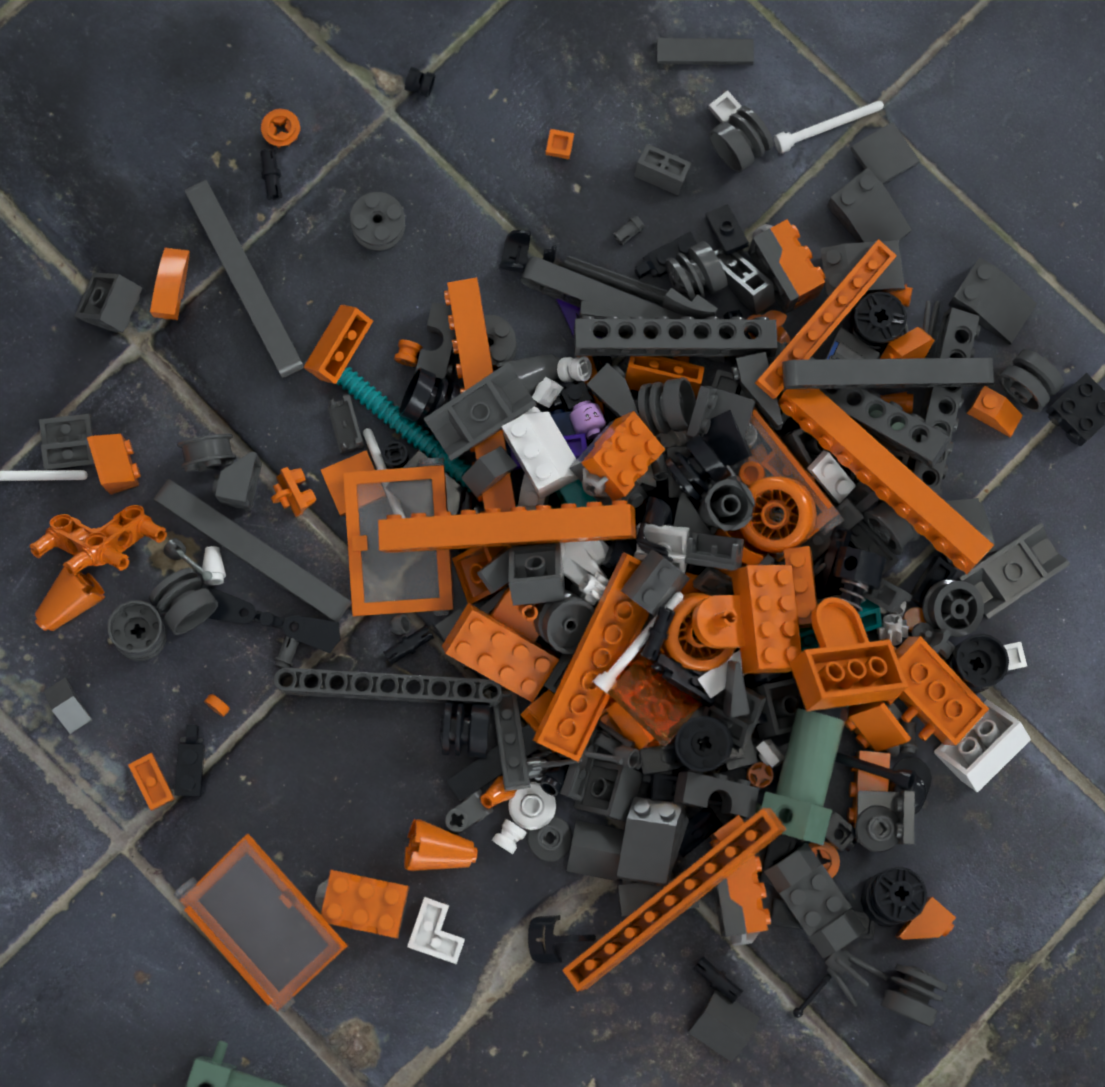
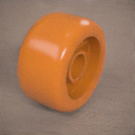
(798, 520)
(689, 649)

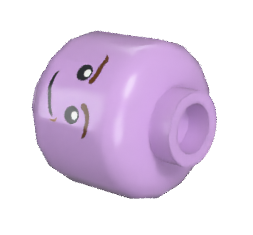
(587, 419)

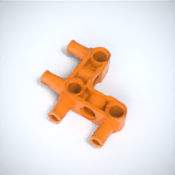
(98, 545)

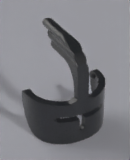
(521, 239)
(658, 514)
(536, 947)

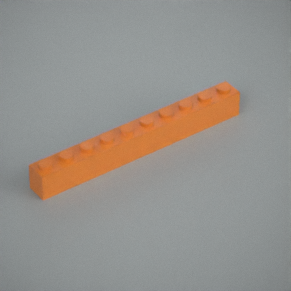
(475, 365)
(886, 476)
(507, 528)
(674, 899)

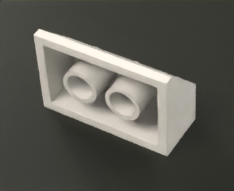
(541, 452)
(985, 747)

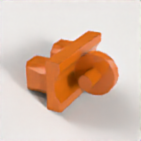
(289, 493)

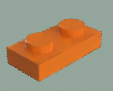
(151, 781)

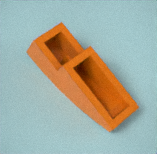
(170, 284)

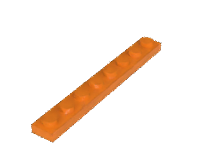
(828, 315)

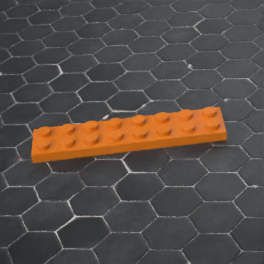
(608, 635)

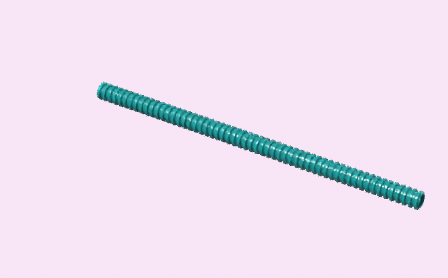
(409, 430)

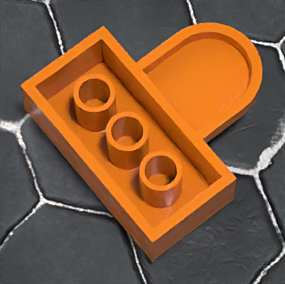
(756, 619)
(503, 646)
(846, 665)

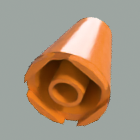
(68, 599)
(436, 848)

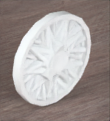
(532, 807)

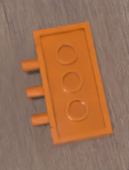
(936, 694)

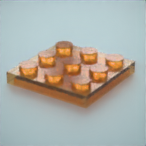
(652, 700)

